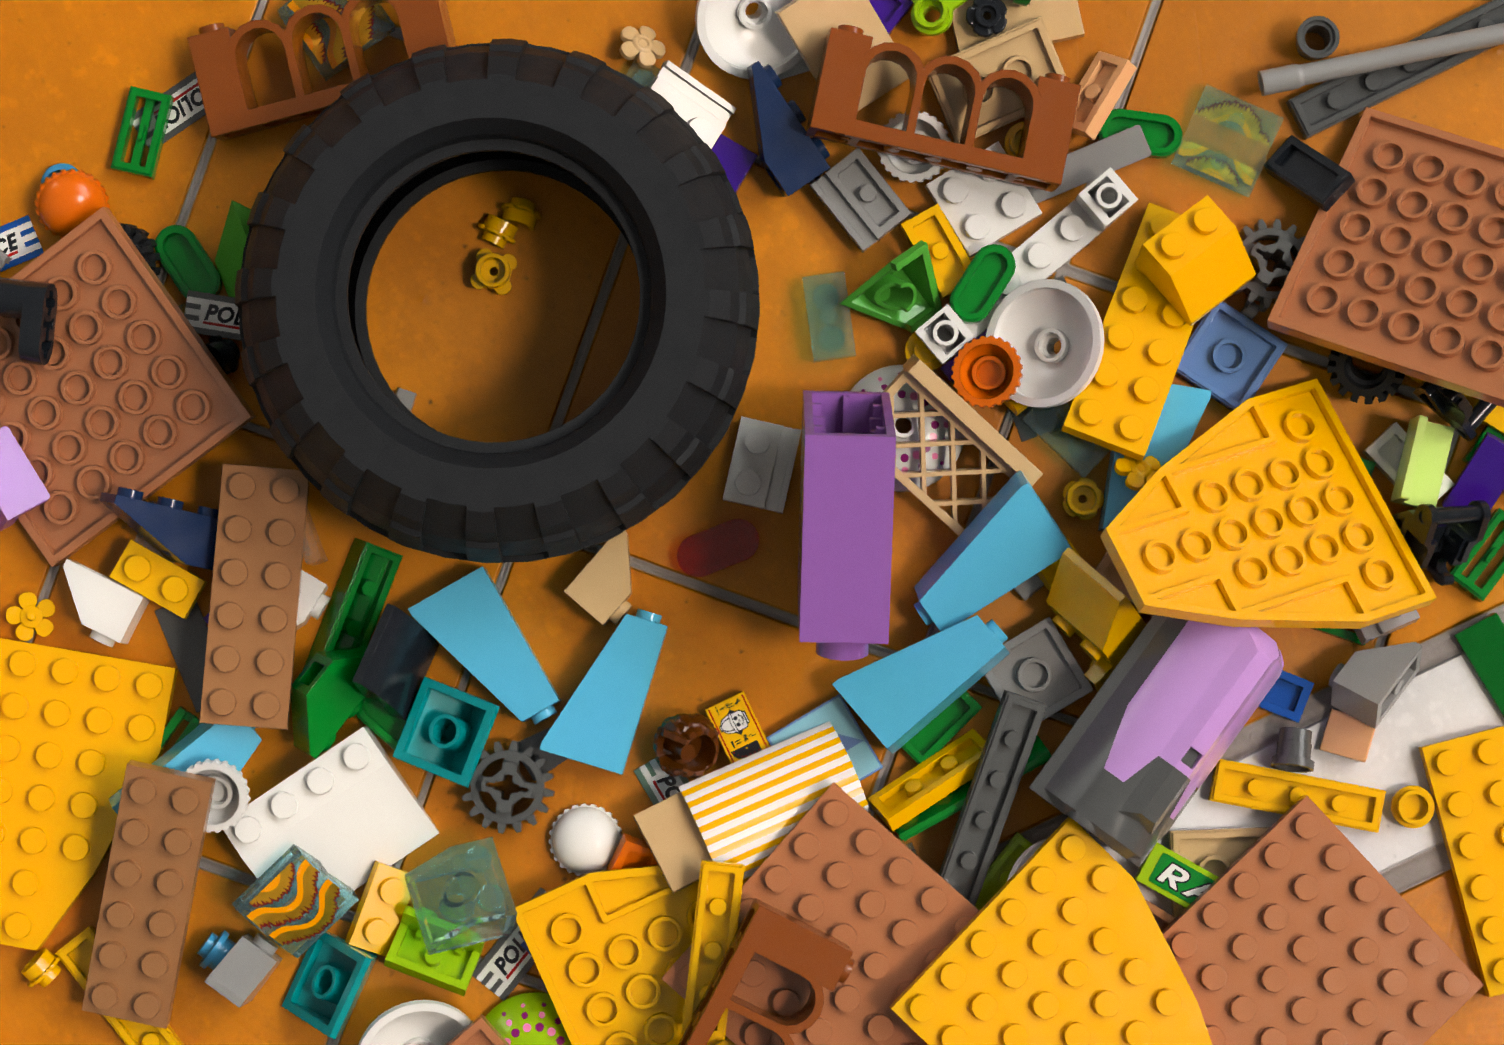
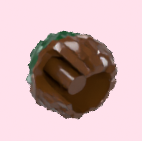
(686, 745)

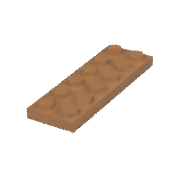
(254, 597)
(148, 894)

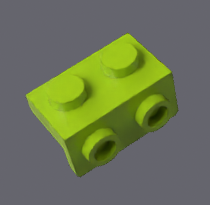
(446, 969)

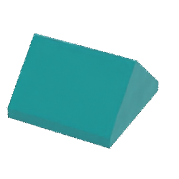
(446, 731)
(329, 984)

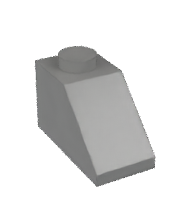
(1374, 680)
(245, 969)

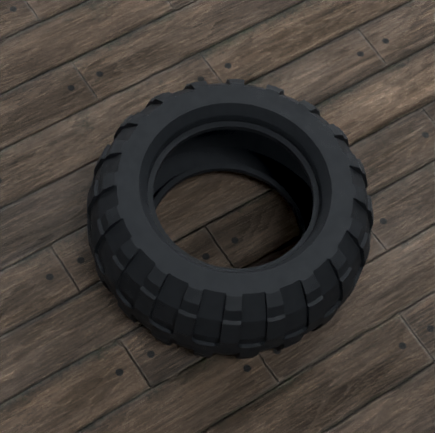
(381, 154)

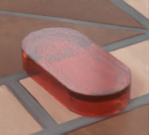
(718, 548)

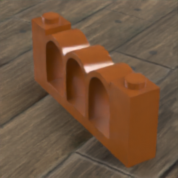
(223, 71)
(1045, 134)
(786, 942)

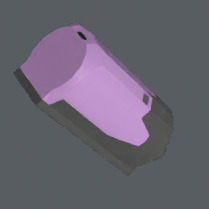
(1158, 730)

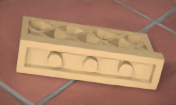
(966, 421)

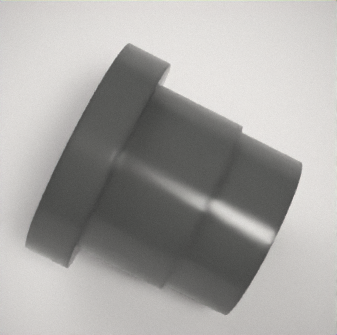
(1323, 27)
(1293, 750)

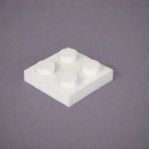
(982, 207)

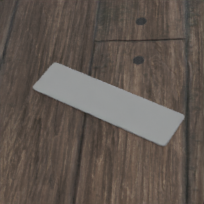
(1093, 160)

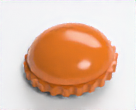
(68, 200)
(987, 372)

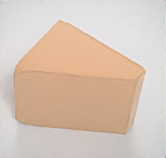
(1346, 736)

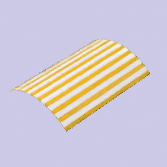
(762, 797)

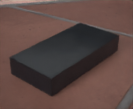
(1309, 173)

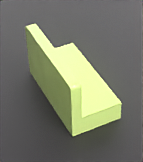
(1422, 463)

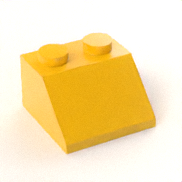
(1196, 260)
(1093, 610)

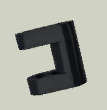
(37, 308)

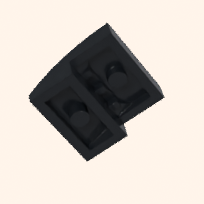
(395, 662)

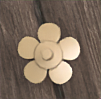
(641, 45)

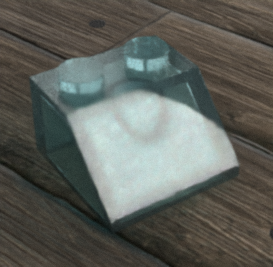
(462, 897)

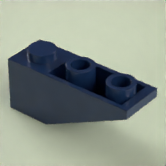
(781, 139)
(175, 533)

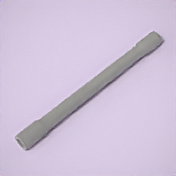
(1297, 75)

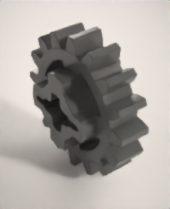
(1259, 254)
(505, 806)

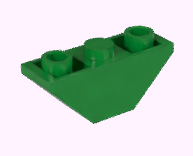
(325, 698)

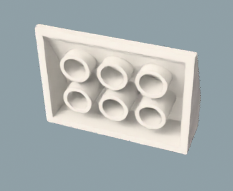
(338, 809)

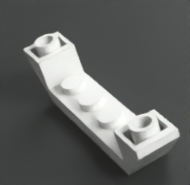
(1039, 257)

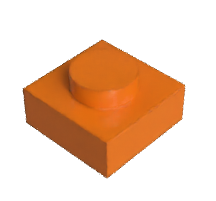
(631, 853)

